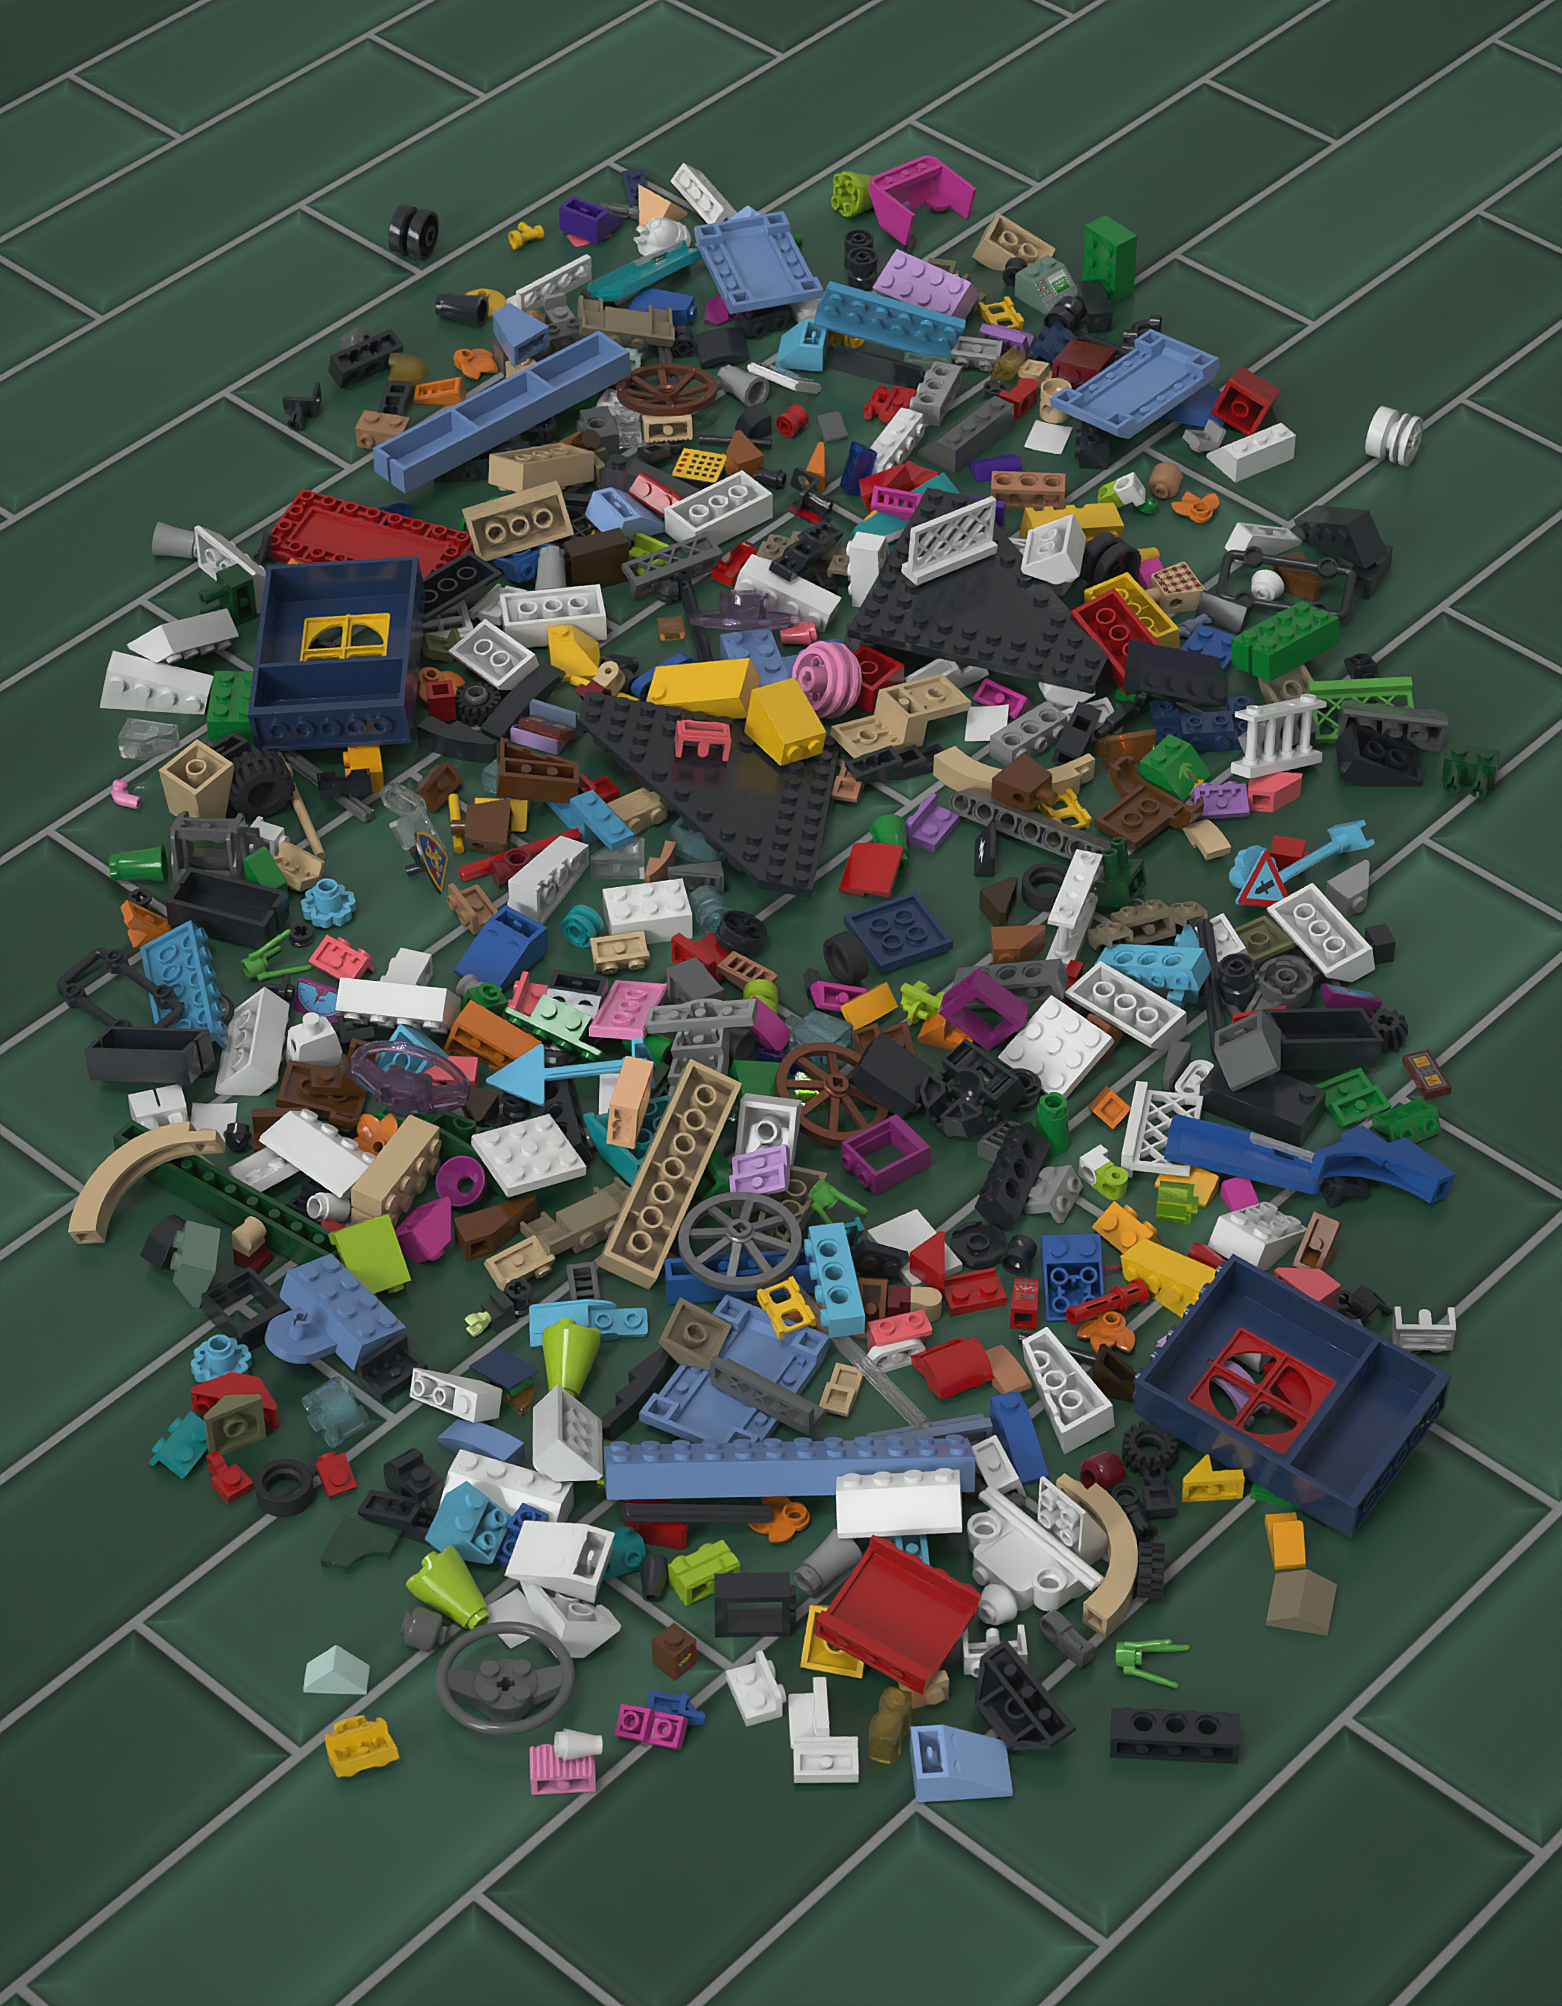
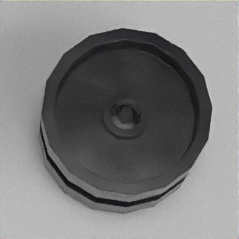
(413, 232)
(1107, 558)

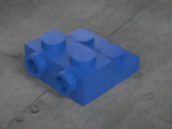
(520, 565)

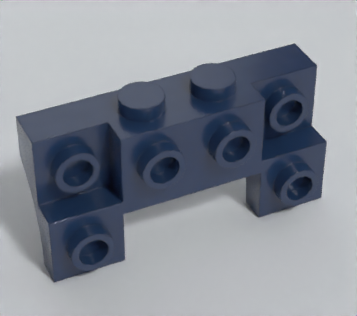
(1202, 730)

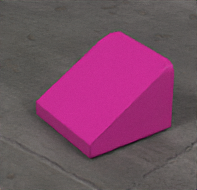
(1147, 569)
(1238, 1193)

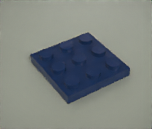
(898, 932)

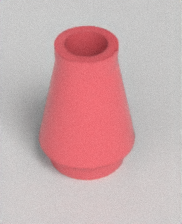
(802, 634)

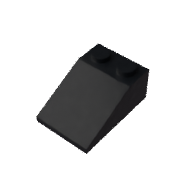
(1376, 759)

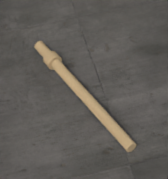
(305, 819)

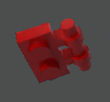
(893, 401)

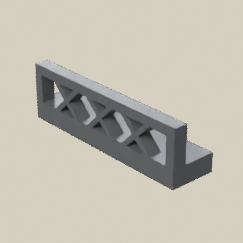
(694, 565)
(766, 1395)

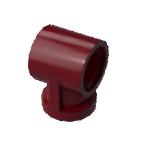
(505, 869)

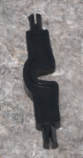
(1124, 714)

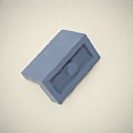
(555, 714)

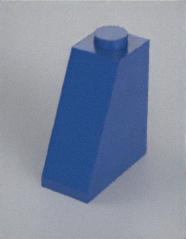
(682, 305)

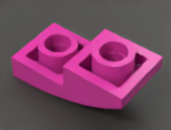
(770, 1028)
(651, 1727)

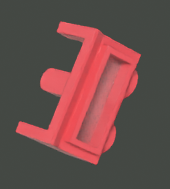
(704, 734)

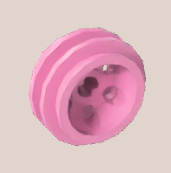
(828, 678)

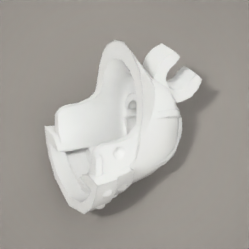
(660, 233)

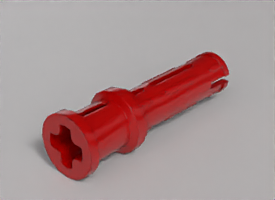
(1117, 1299)

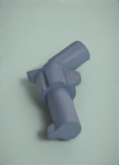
(1189, 626)

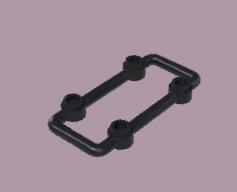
(1254, 558)
(117, 963)

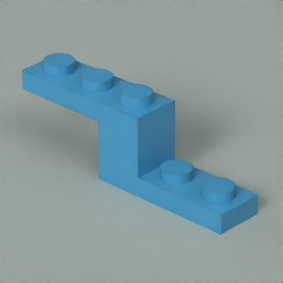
(594, 820)

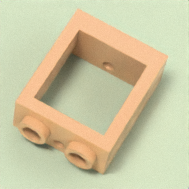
(630, 1102)

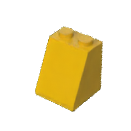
(784, 722)

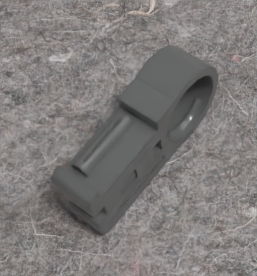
(1062, 1635)

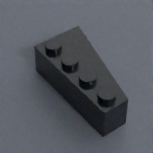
(1343, 533)

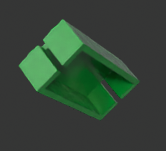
(1285, 641)

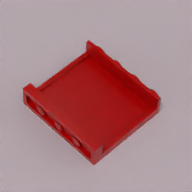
(899, 1615)

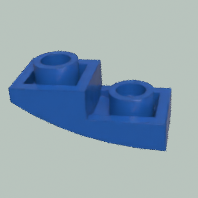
(523, 1513)

